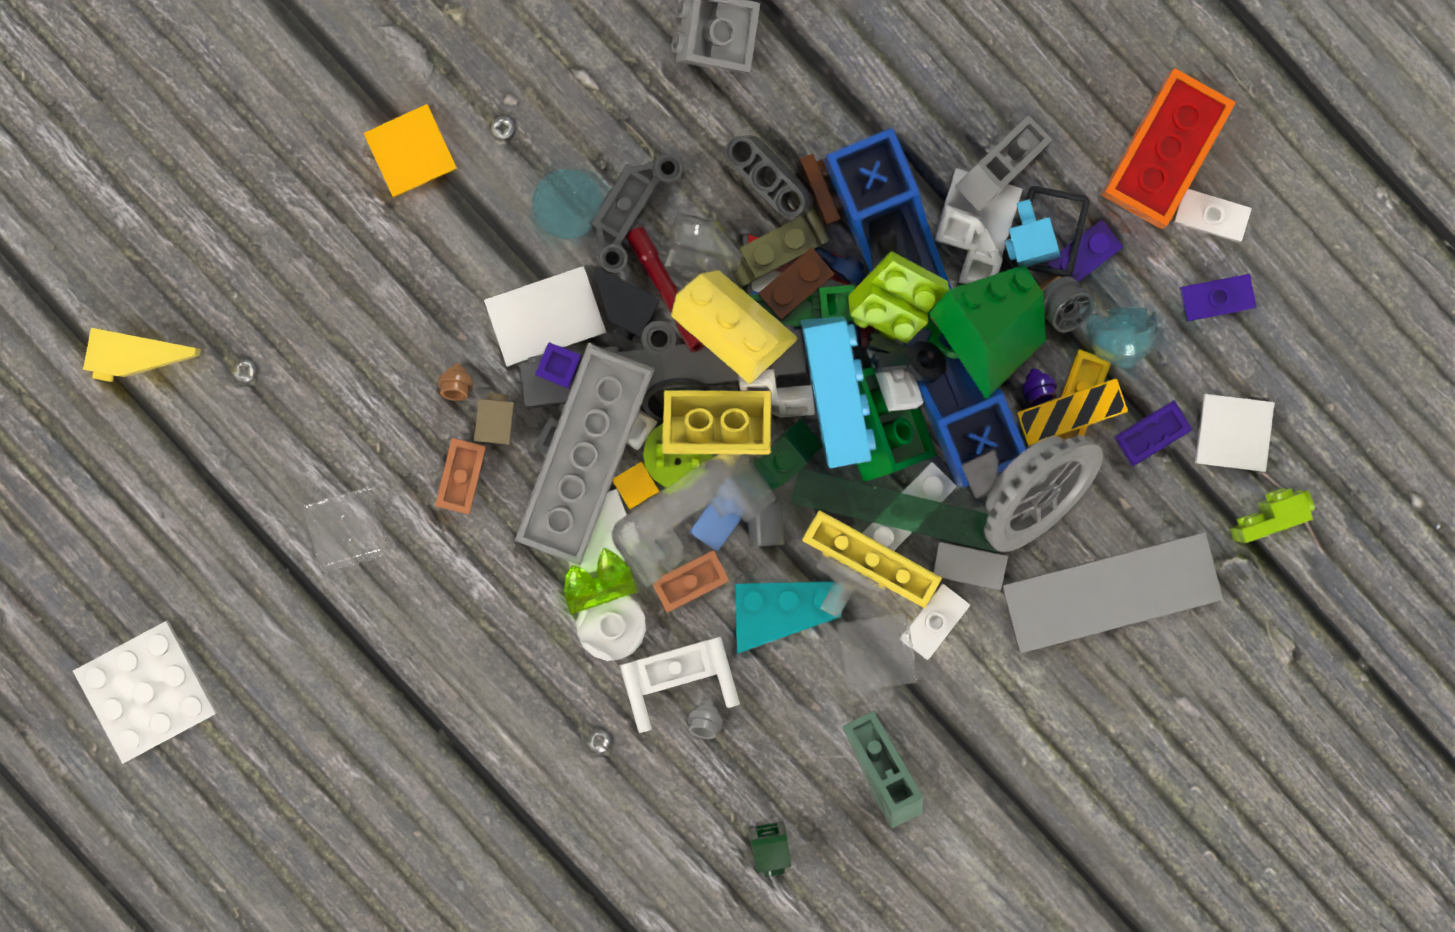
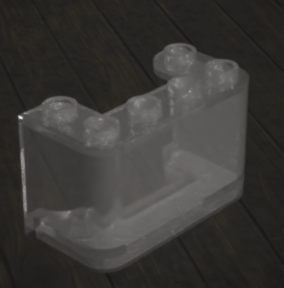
(648, 533)

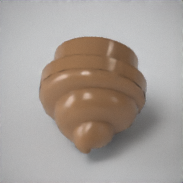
(455, 383)

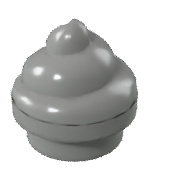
(705, 721)

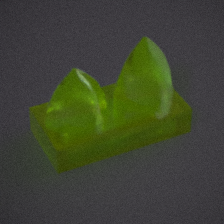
(612, 583)

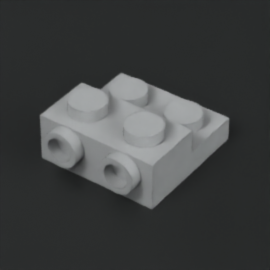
(716, 33)

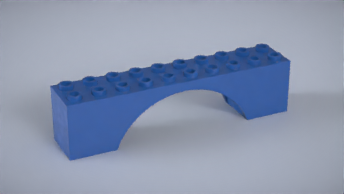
(873, 182)

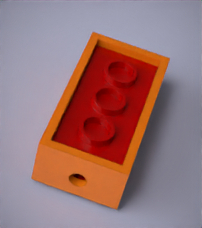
(1168, 148)

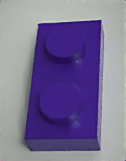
(1094, 249)

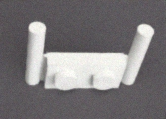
(674, 669)

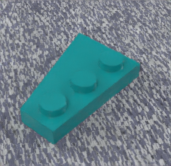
(777, 610)

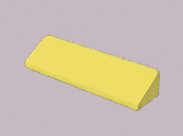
(871, 559)

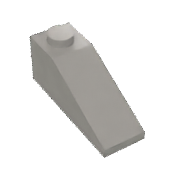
(1003, 163)

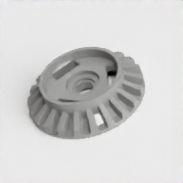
(1039, 489)

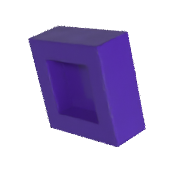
(558, 365)

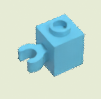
(1033, 240)

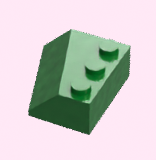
(993, 324)

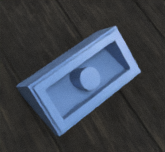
(713, 528)

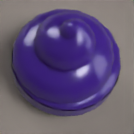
(1039, 387)

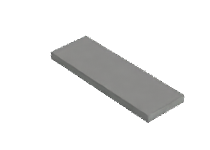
(584, 454)
(1112, 592)

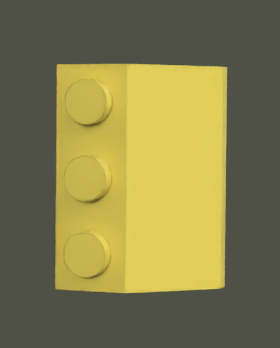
(731, 324)
(716, 422)

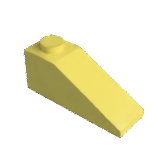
(124, 355)

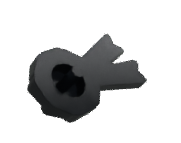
(920, 359)

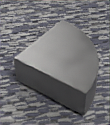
(981, 472)

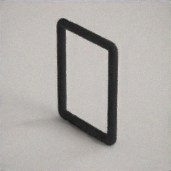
(1078, 234)

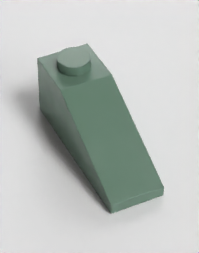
(884, 770)

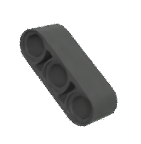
(754, 170)

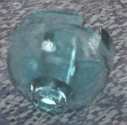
(1123, 336)

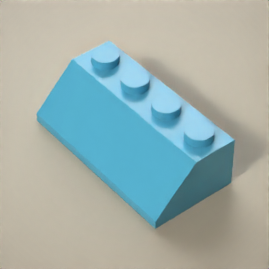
(836, 390)

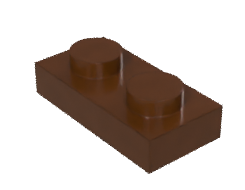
(827, 203)
(796, 284)

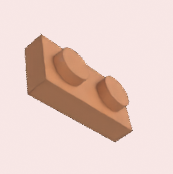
(460, 476)
(690, 581)

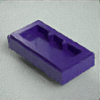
(1218, 297)
(1152, 433)

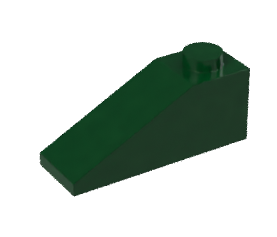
(770, 848)

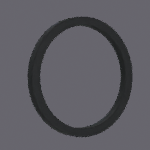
(666, 383)

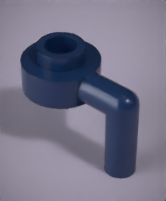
(847, 269)

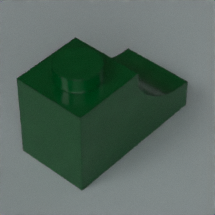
(787, 454)

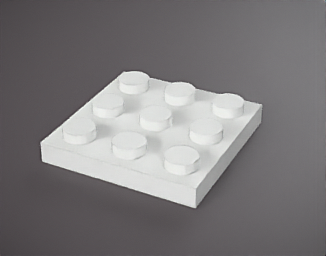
(145, 691)

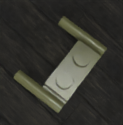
(780, 245)

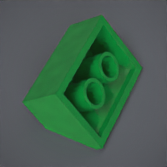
(898, 434)

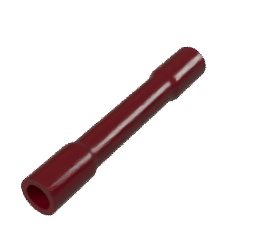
(649, 257)

